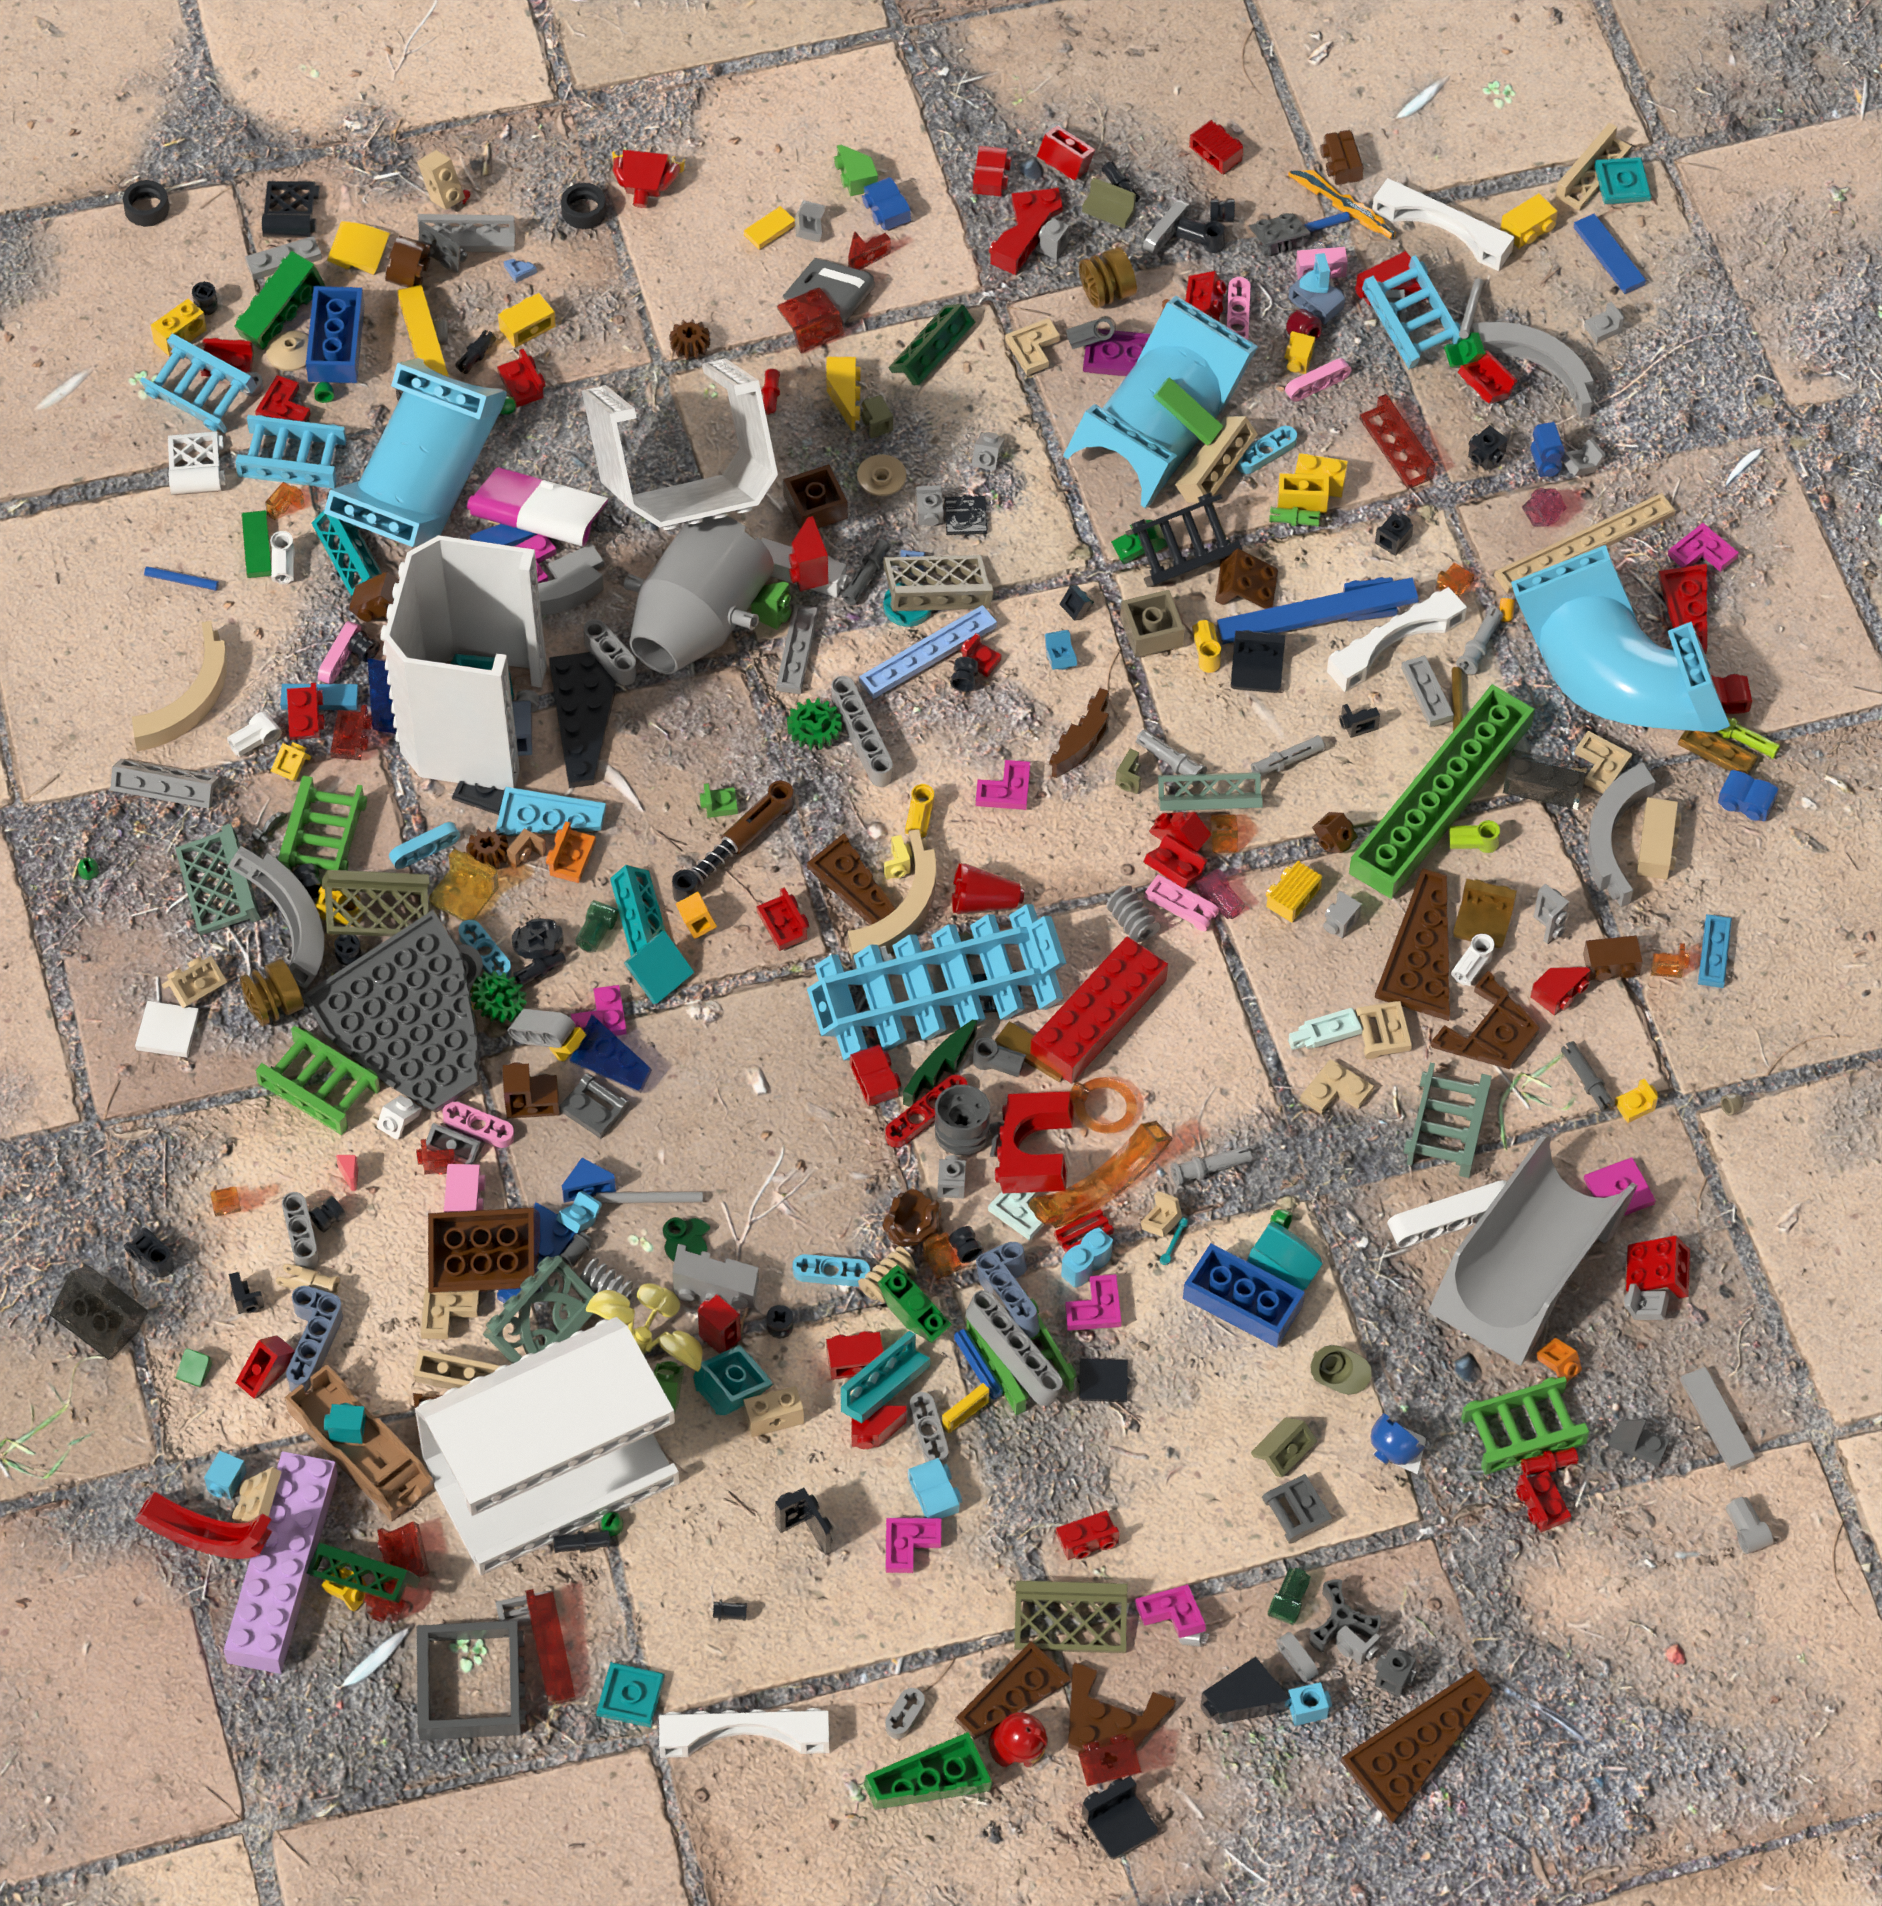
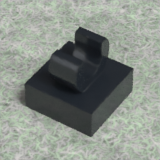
(1076, 602)

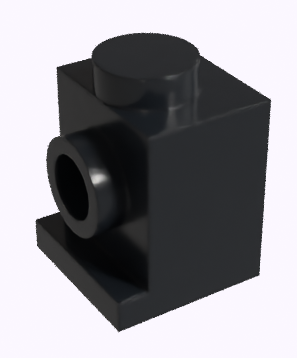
(1394, 533)

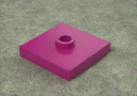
(1615, 1179)

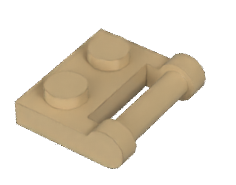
(1391, 1028)

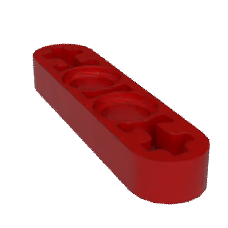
(920, 1107)

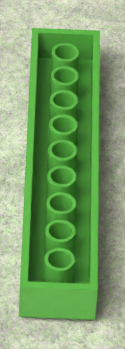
(1441, 791)

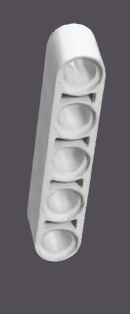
(1443, 1215)

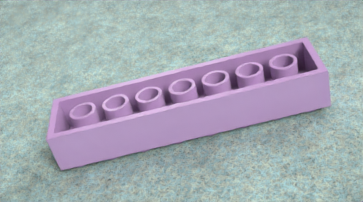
(278, 1575)

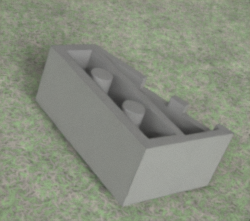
(702, 1278)

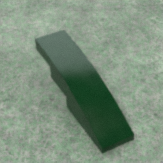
(944, 1058)

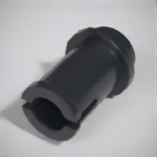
(729, 1610)

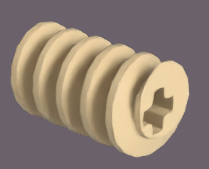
(869, 1283)

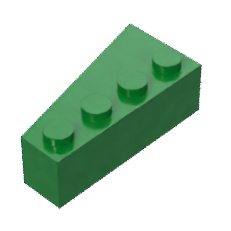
(279, 300)
(930, 1775)

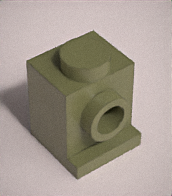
(877, 416)

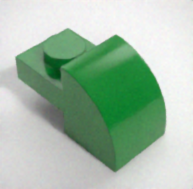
(1130, 546)

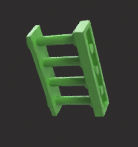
(302, 815)
(314, 1103)
(1016, 1394)
(1502, 1458)

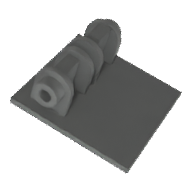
(1280, 230)
(442, 248)

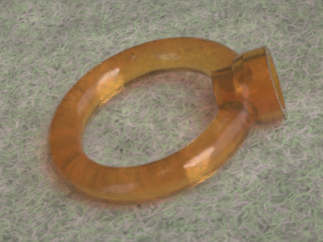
(1081, 1092)

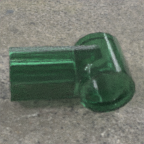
(599, 919)
(1287, 1602)

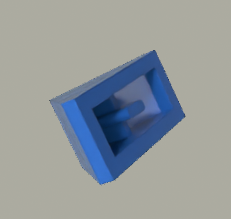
(587, 1178)

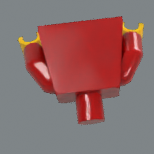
(645, 173)

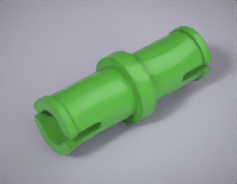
(1294, 516)

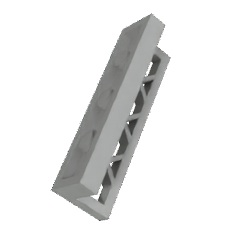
(472, 238)
(163, 783)

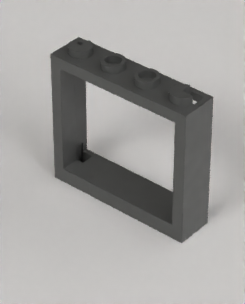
(476, 1726)

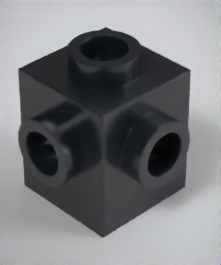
(1487, 447)

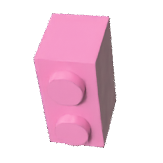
(464, 1188)

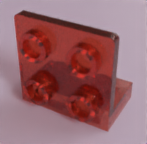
(812, 319)

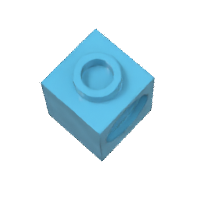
(225, 1475)
(1304, 1714)

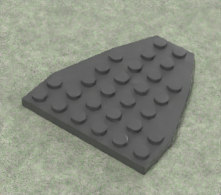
(406, 1014)

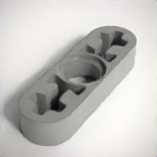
(1166, 226)
(933, 1419)

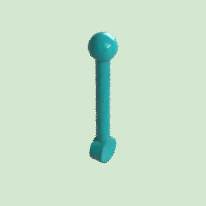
(1165, 1258)

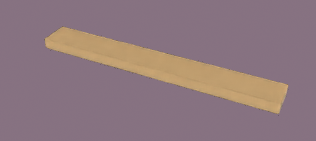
(1603, 533)

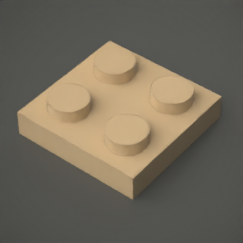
(256, 1496)

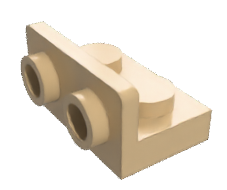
(196, 981)

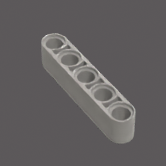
(862, 741)
(1014, 1348)

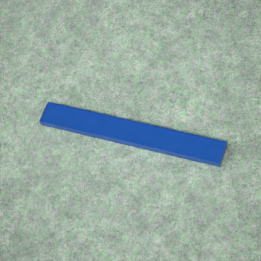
(1321, 609)

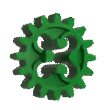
(492, 987)

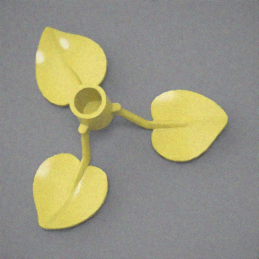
(679, 1344)

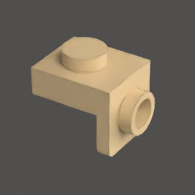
(1163, 1215)

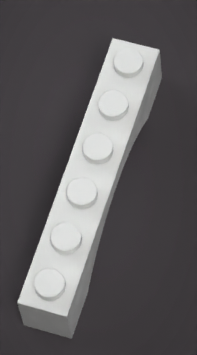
(1401, 203)
(1435, 615)
(801, 1730)

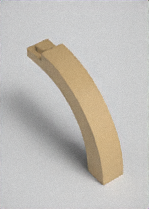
(189, 709)
(913, 909)

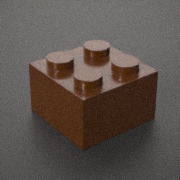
(815, 495)

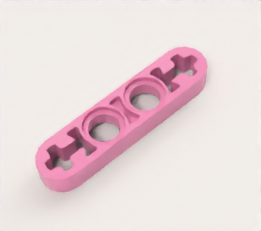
(1244, 300)

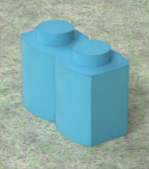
(1087, 1257)
(934, 1490)

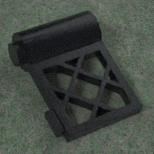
(289, 221)

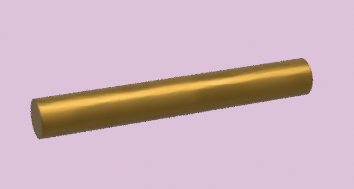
(1457, 707)

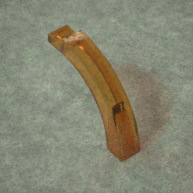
(1105, 1182)

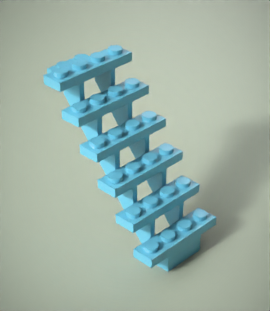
(1038, 947)

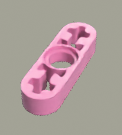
(1318, 379)
(338, 653)
(483, 1134)

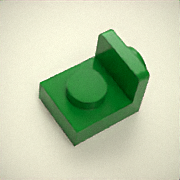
(1466, 351)

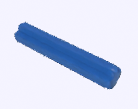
(978, 1363)

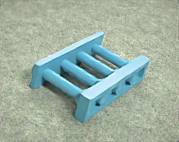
(1399, 331)
(199, 359)
(291, 471)

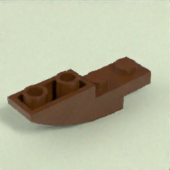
(1082, 738)

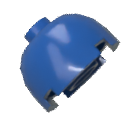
(1394, 1442)

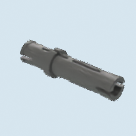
(870, 565)
(1593, 1085)

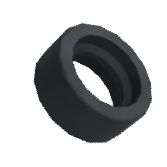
(143, 189)
(583, 191)

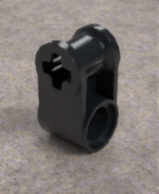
(147, 1250)

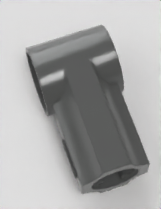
(1089, 333)
(999, 1058)

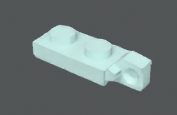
(1326, 1030)

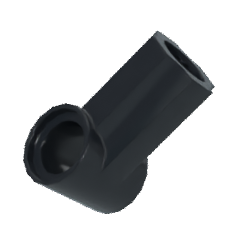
(1209, 235)

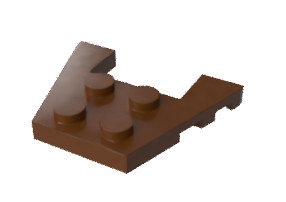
(1499, 1036)
(1099, 1721)

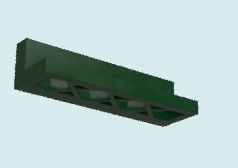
(933, 343)
(361, 1566)

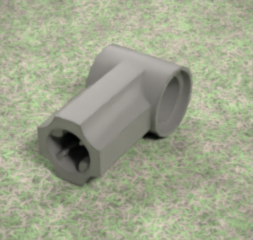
(1751, 1532)

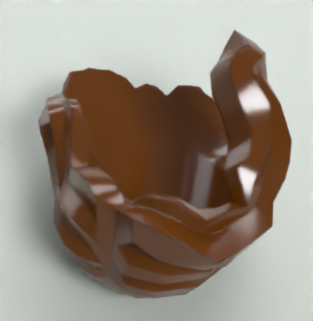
(911, 1218)

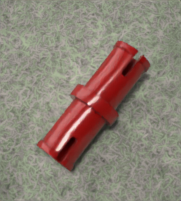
(1549, 1461)

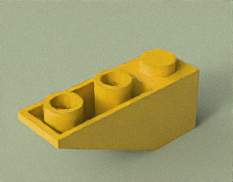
(842, 388)

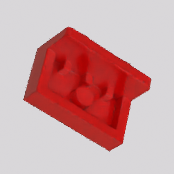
(1488, 378)
(784, 920)

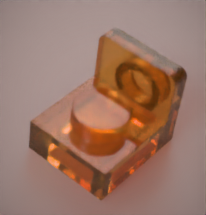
(282, 498)
(1455, 578)
(1224, 833)
(1670, 965)
(940, 1255)

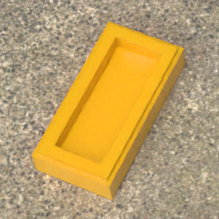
(769, 227)
(965, 1408)

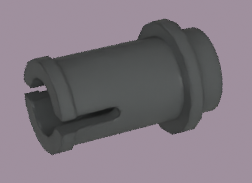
(575, 1250)

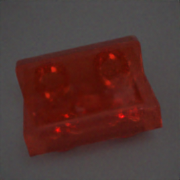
(350, 734)
(404, 1548)

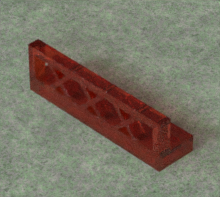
(1404, 437)
(550, 1647)

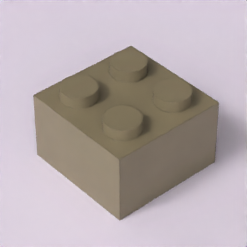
(1152, 623)

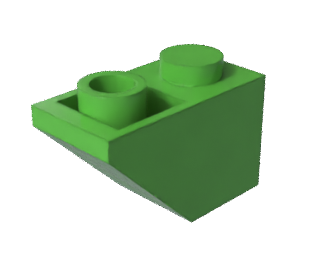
(856, 169)
(773, 604)
(670, 1378)

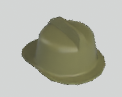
(1340, 1369)

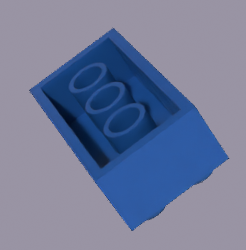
(335, 334)
(1243, 1295)

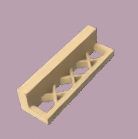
(1573, 179)

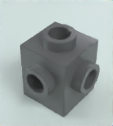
(1395, 1671)

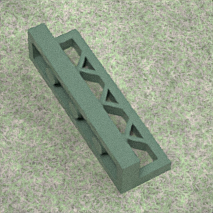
(1209, 801)

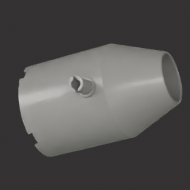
(697, 593)

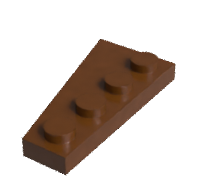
(849, 879)
(1014, 1689)

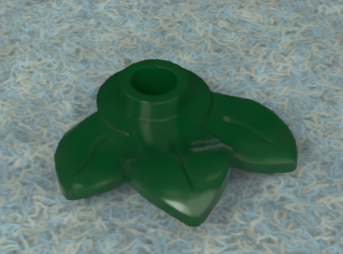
(689, 1236)

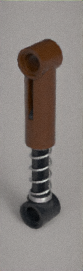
(736, 838)

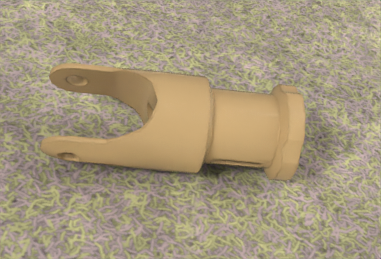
(310, 1278)

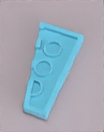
(547, 813)

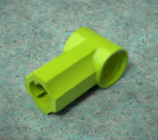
(1473, 836)

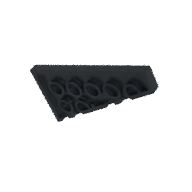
(583, 707)

